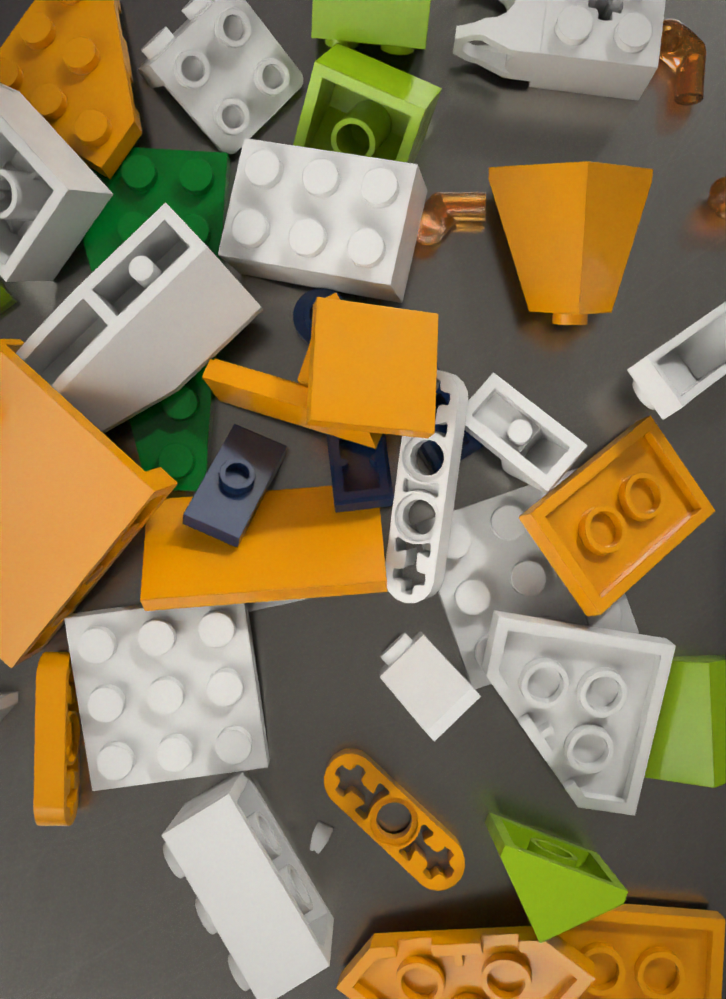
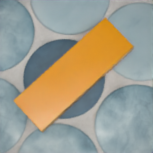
(271, 397)

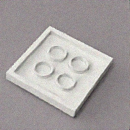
(502, 569)
(166, 693)

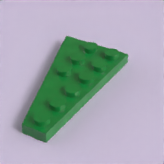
(196, 187)

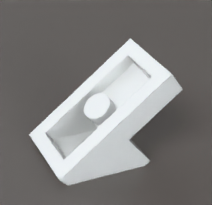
(521, 434)

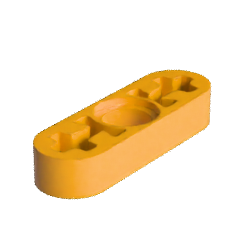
(56, 742)
(435, 837)

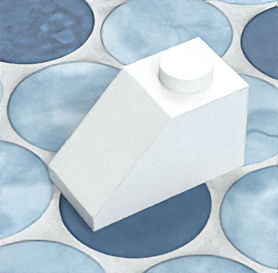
(426, 683)

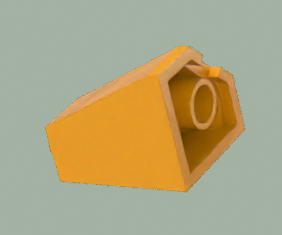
(570, 232)

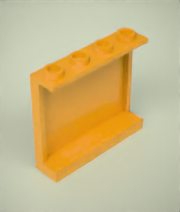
(63, 506)

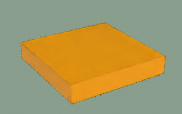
(372, 368)

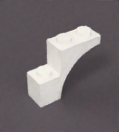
(683, 365)

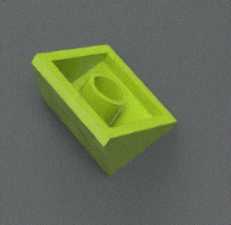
(692, 724)
(554, 878)

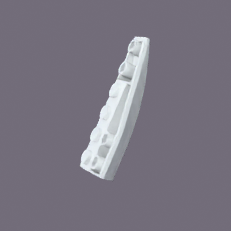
(140, 323)

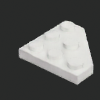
(583, 701)

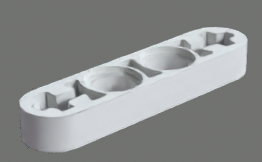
(435, 489)

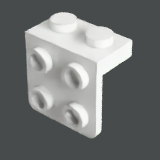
(222, 70)

